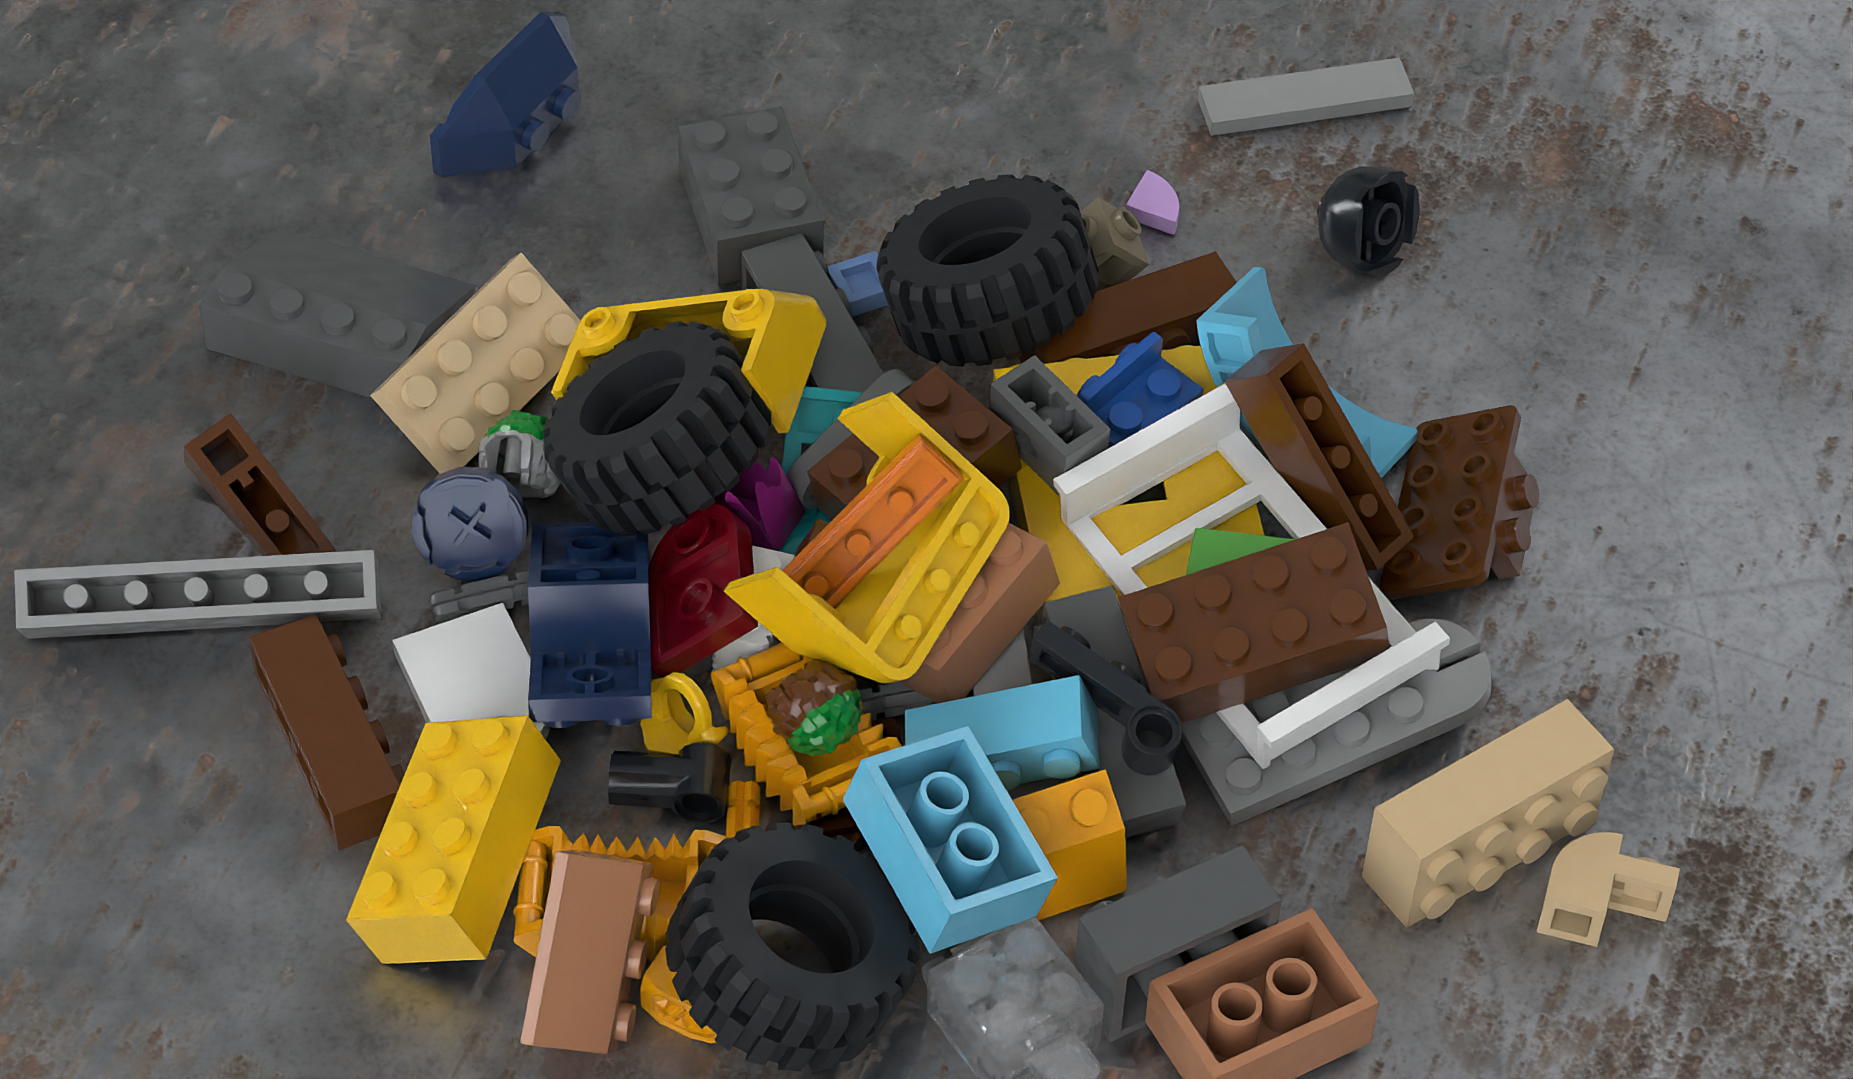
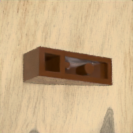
(252, 492)

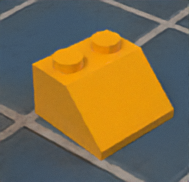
(1080, 837)

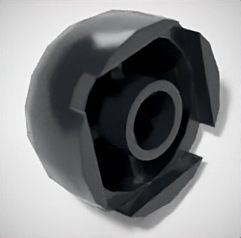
(1368, 219)

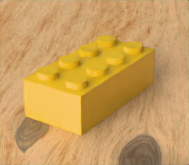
(454, 840)

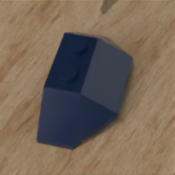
(511, 102)

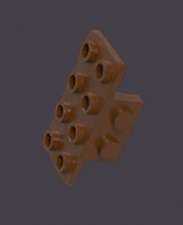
(1463, 504)

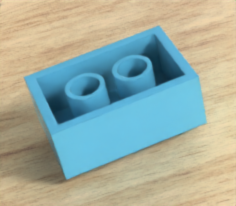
(949, 838)

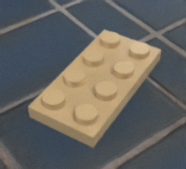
(480, 365)

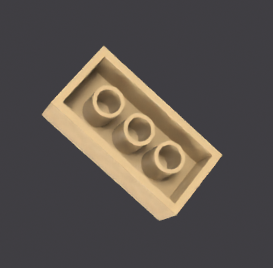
(1487, 814)

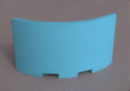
(1246, 324)

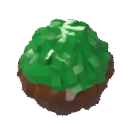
(815, 708)

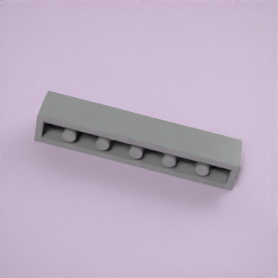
(197, 594)

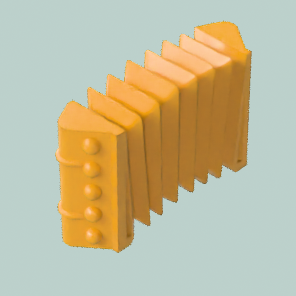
(805, 782)
(672, 867)

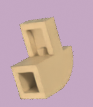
(1594, 877)

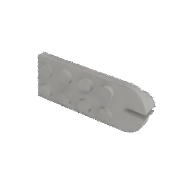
(1382, 728)

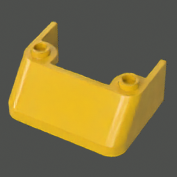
(767, 327)
(910, 596)

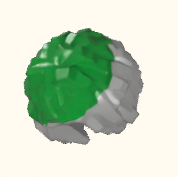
(517, 454)

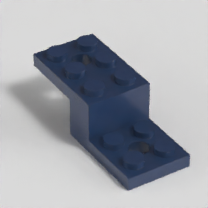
(588, 626)

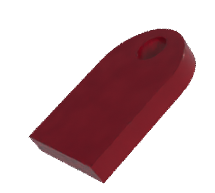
(687, 587)

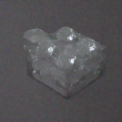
(1018, 1008)

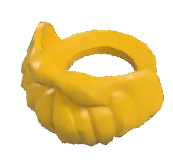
(671, 723)

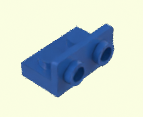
(1138, 390)

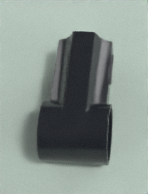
(688, 782)

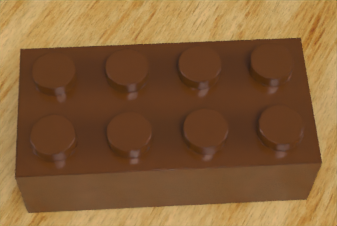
(1256, 624)

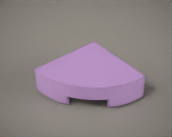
(1155, 203)

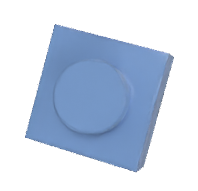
(859, 282)

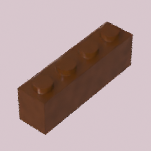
(1130, 311)
(1318, 449)
(328, 727)

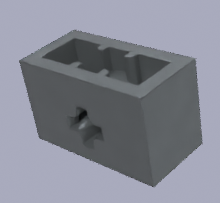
(1048, 420)

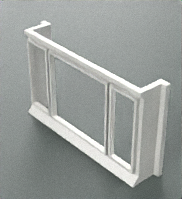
(1172, 446)

